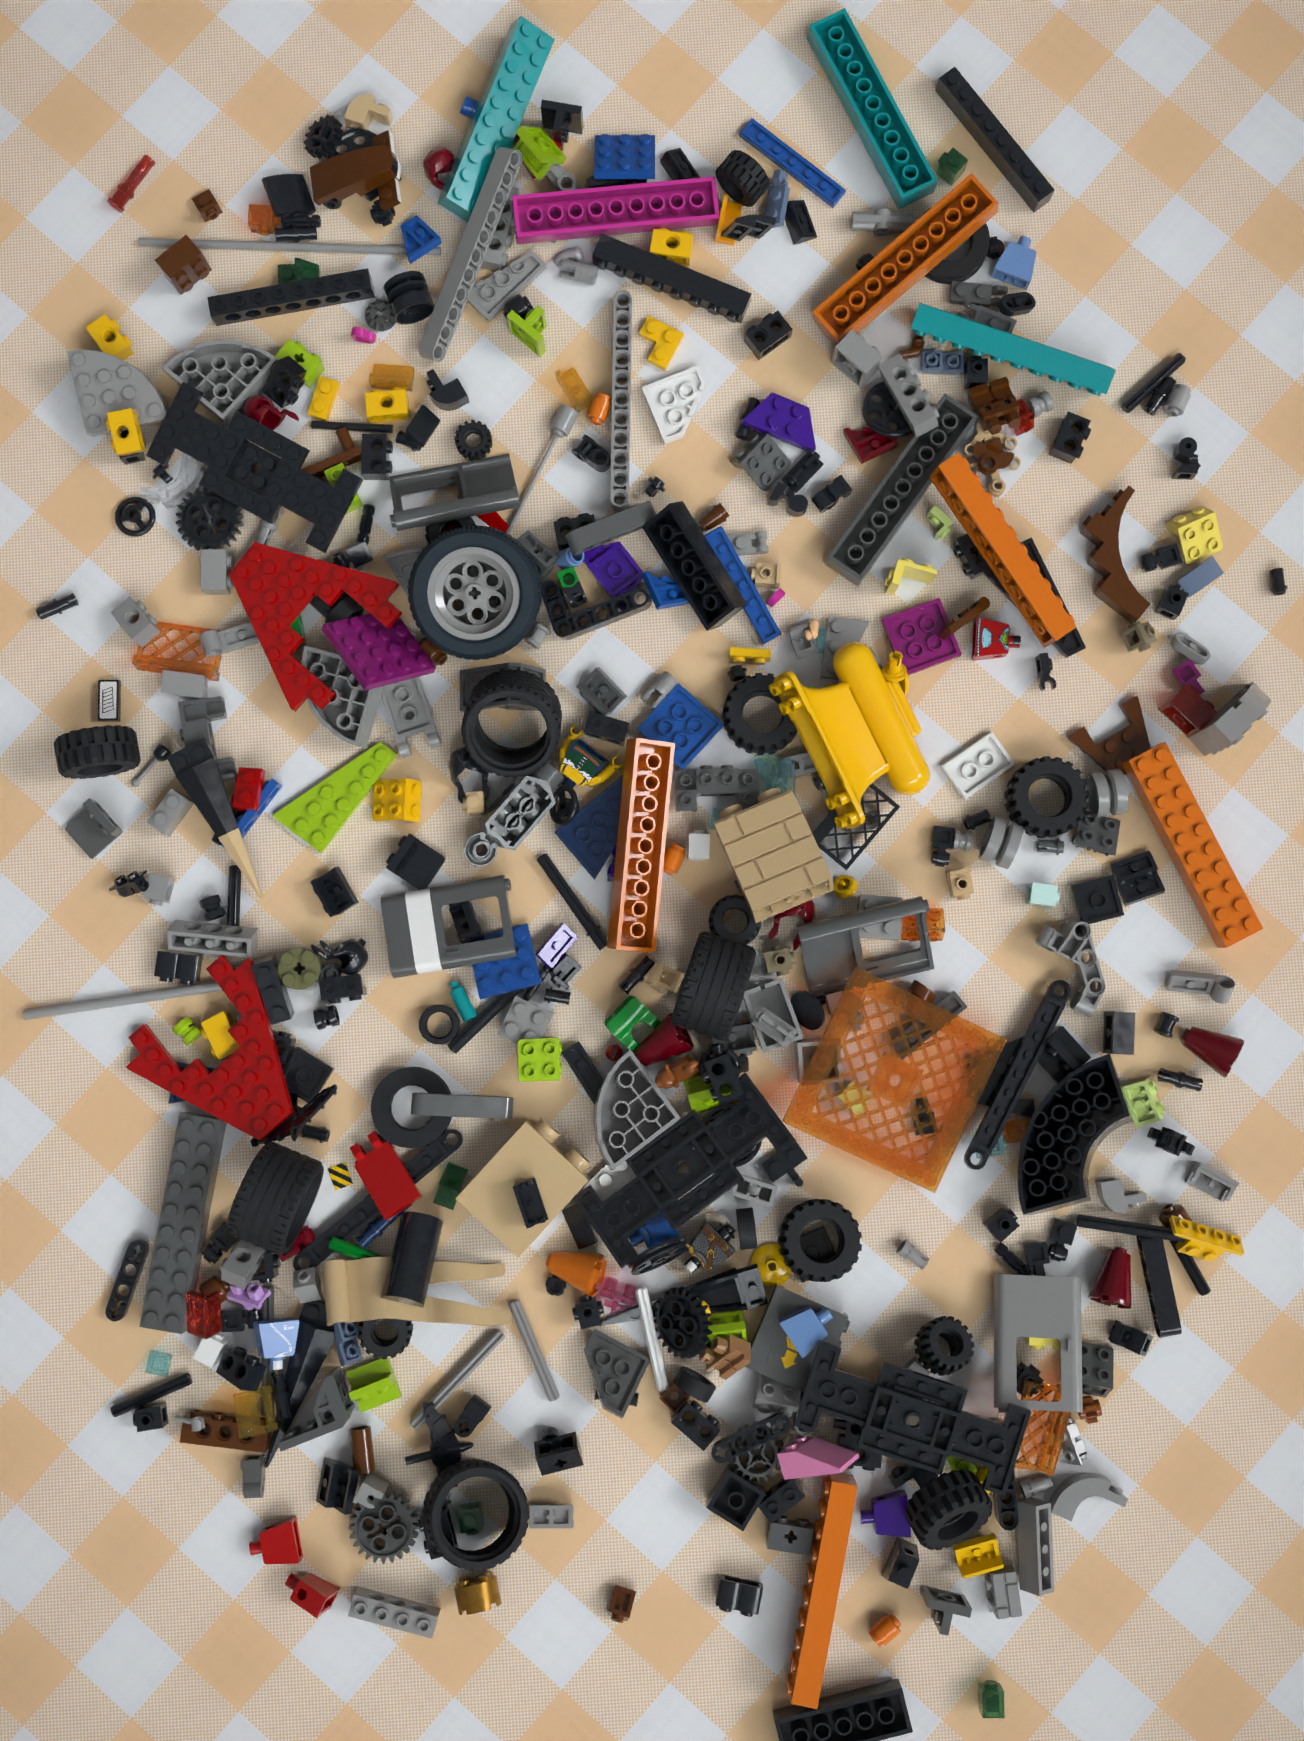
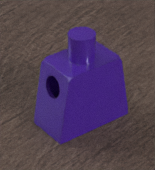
(888, 1514)

